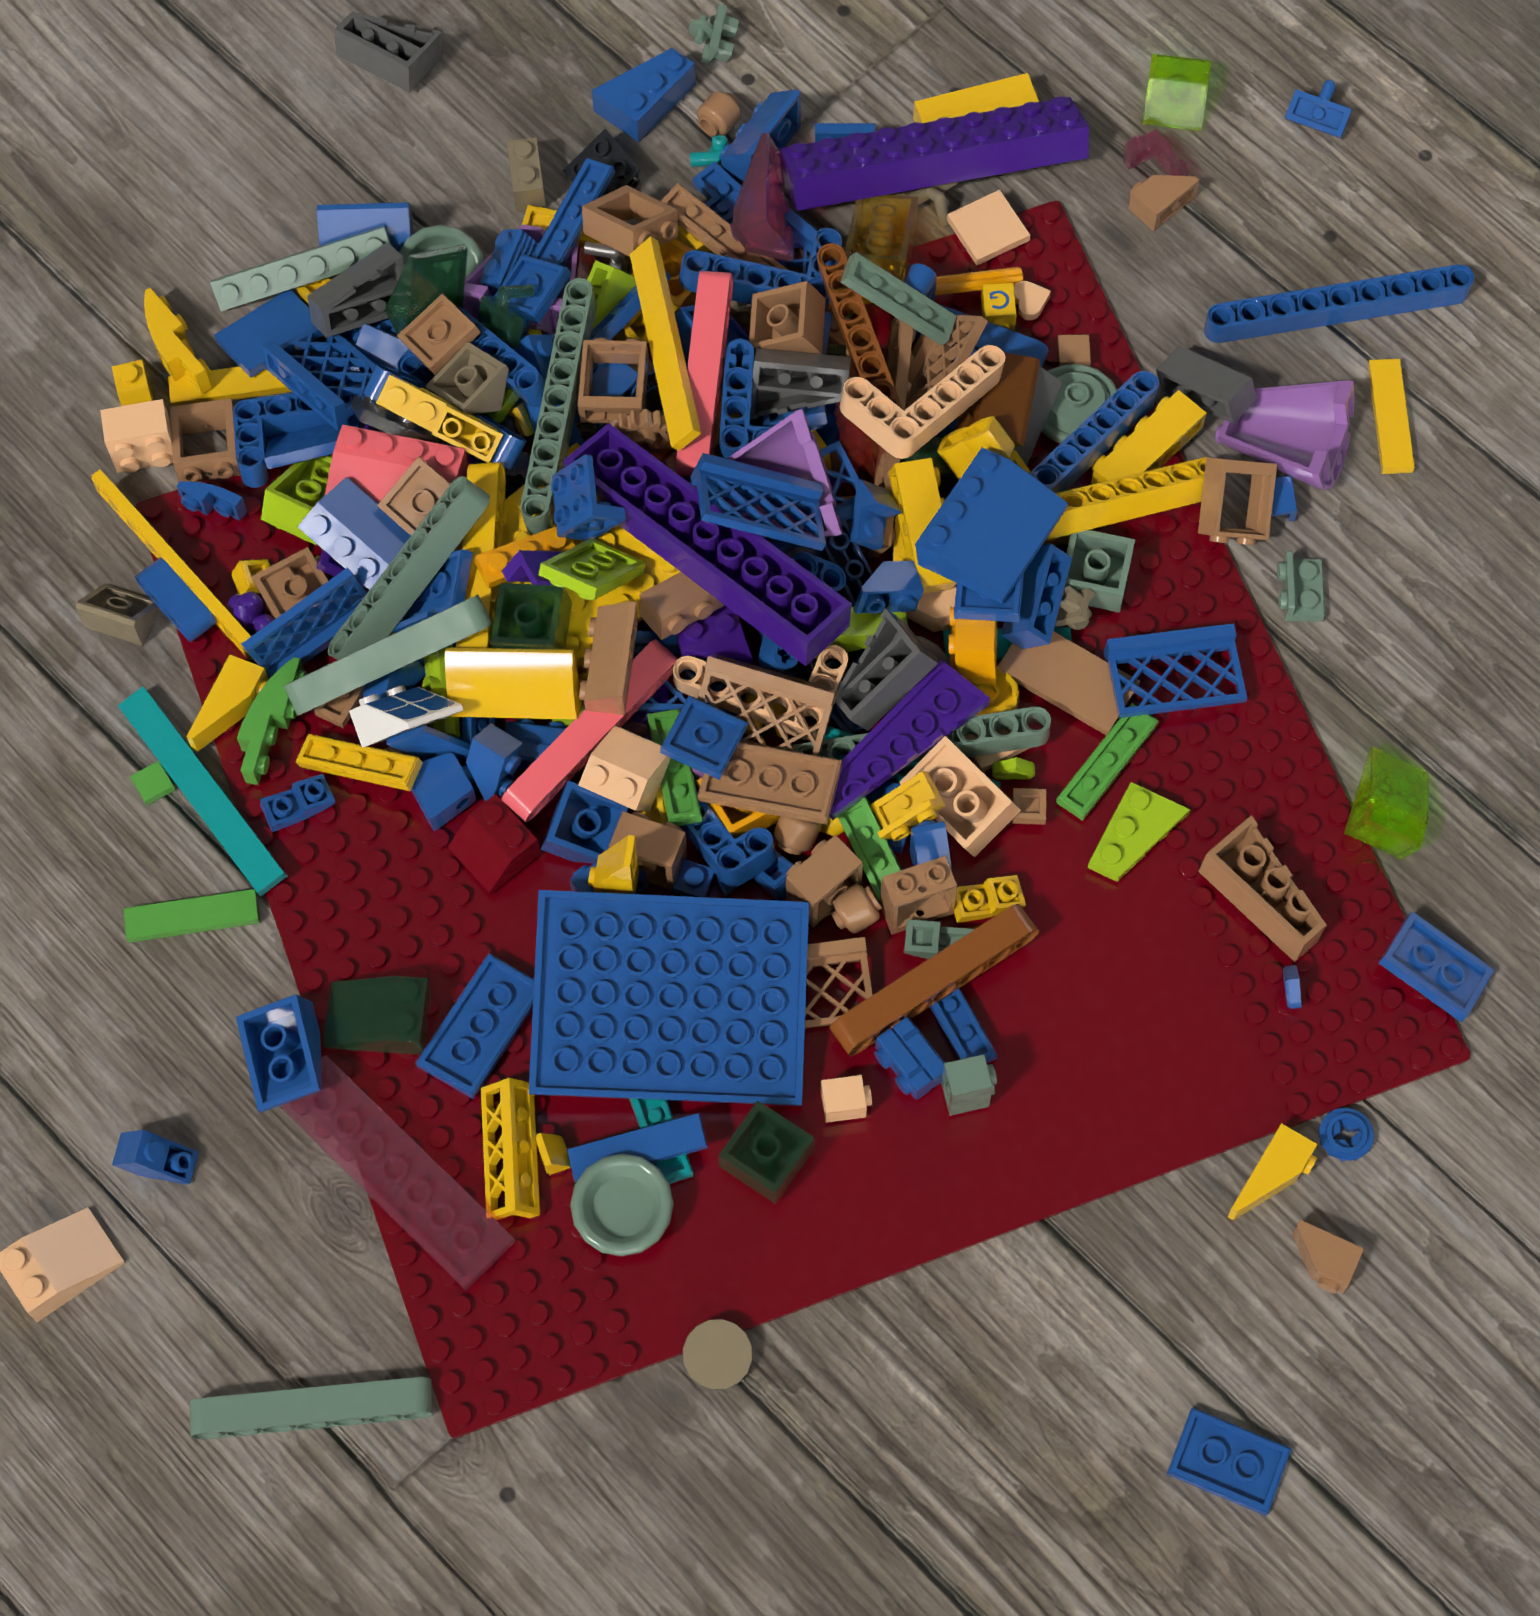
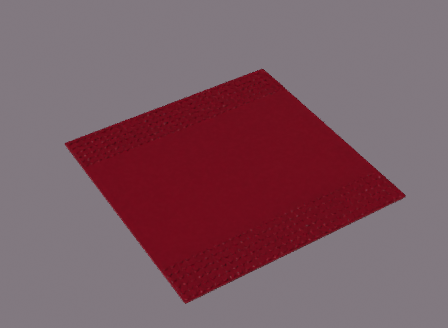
(1122, 1034)

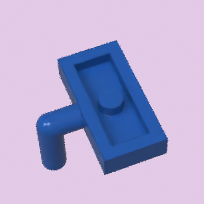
(1319, 111)

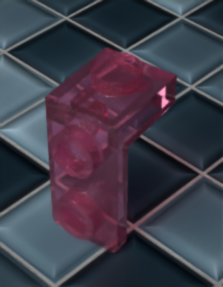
(1151, 145)

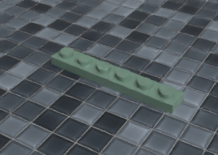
(296, 269)

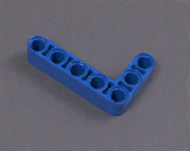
(748, 274)
(924, 281)
(521, 378)
(267, 417)
(510, 443)

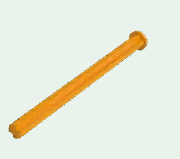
(968, 281)

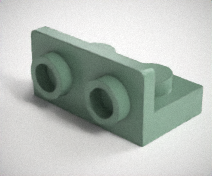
(1302, 589)

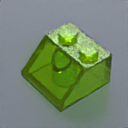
(1176, 92)

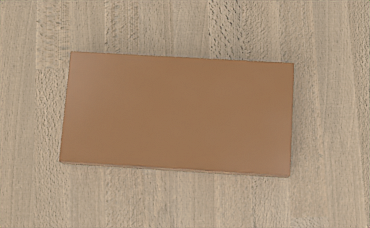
(1068, 679)
(775, 783)

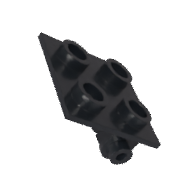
(608, 151)

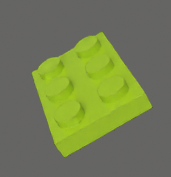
(591, 569)

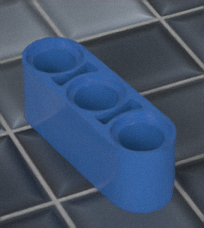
(175, 599)

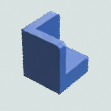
(1284, 498)

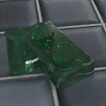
(499, 318)

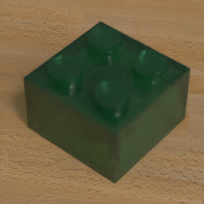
(531, 617)
(766, 1152)

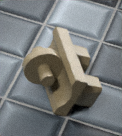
(1074, 608)

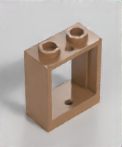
(606, 219)
(604, 408)
(198, 419)
(1259, 503)
(920, 887)

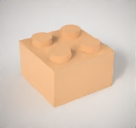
(138, 435)

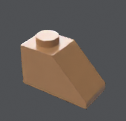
(1161, 198)
(1327, 1257)

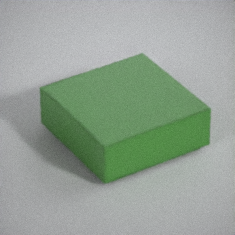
(152, 783)

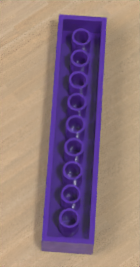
(934, 153)
(726, 562)

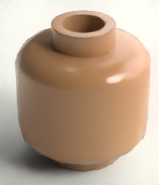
(719, 113)
(796, 835)
(856, 908)

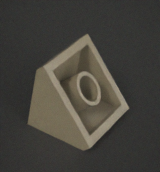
(471, 381)
(118, 613)

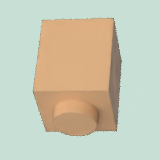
(845, 1098)

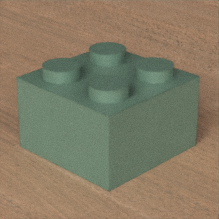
(1101, 565)

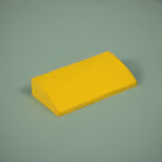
(513, 683)

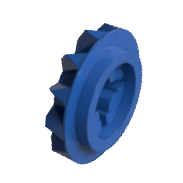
(1352, 1122)

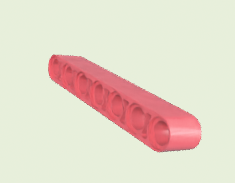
(707, 362)
(577, 742)

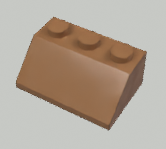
(610, 658)

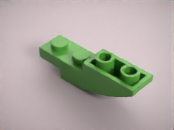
(267, 713)

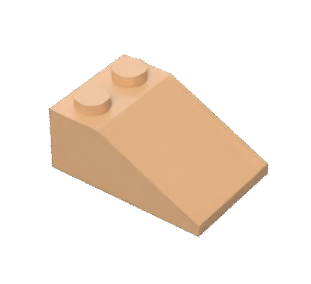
(973, 803)
(58, 1262)

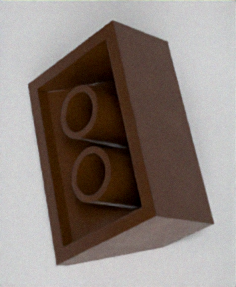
(1008, 400)

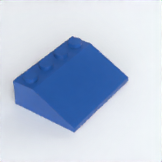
(990, 526)

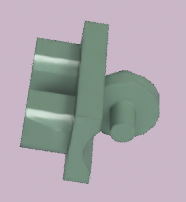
(711, 32)

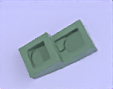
(929, 938)

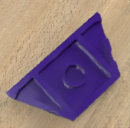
(716, 634)

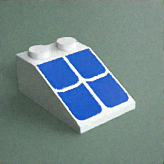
(399, 712)

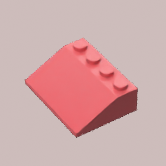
(380, 459)

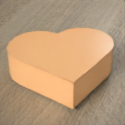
(1030, 299)

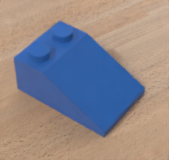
(282, 1051)

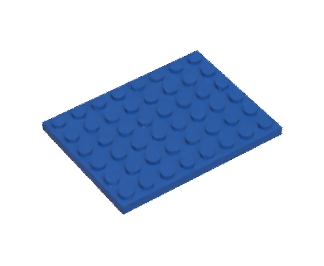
(669, 998)

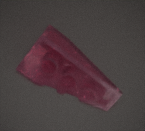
(762, 205)

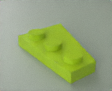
(1134, 829)

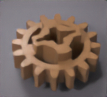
(645, 429)

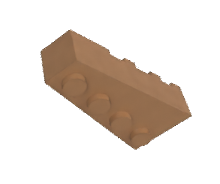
(1263, 889)

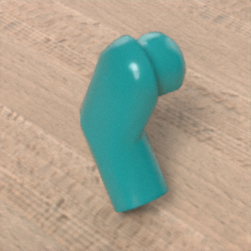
(705, 158)

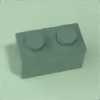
(968, 1084)

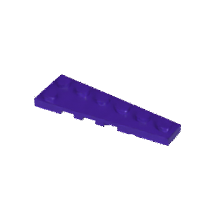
(911, 728)

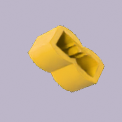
(963, 444)

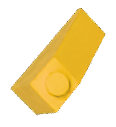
(227, 701)
(616, 869)
(1277, 1169)

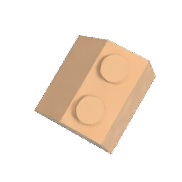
(626, 769)

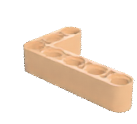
(939, 406)
(820, 675)

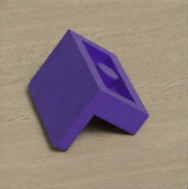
(526, 566)

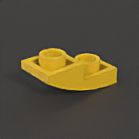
(987, 899)

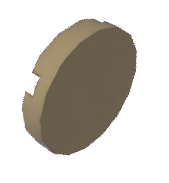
(717, 1354)

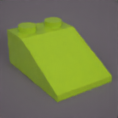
(295, 494)

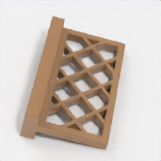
(932, 357)
(774, 683)
(830, 954)

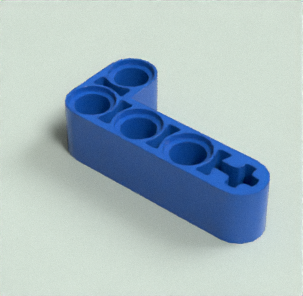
(737, 400)
(772, 655)
(730, 850)

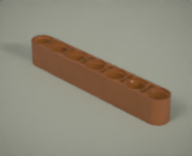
(856, 329)
(934, 979)

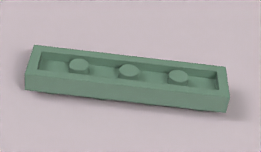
(898, 298)

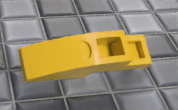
(172, 343)
(440, 417)

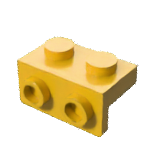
(907, 806)

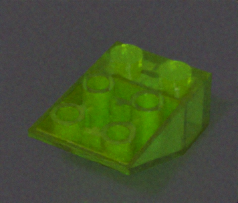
(1390, 805)

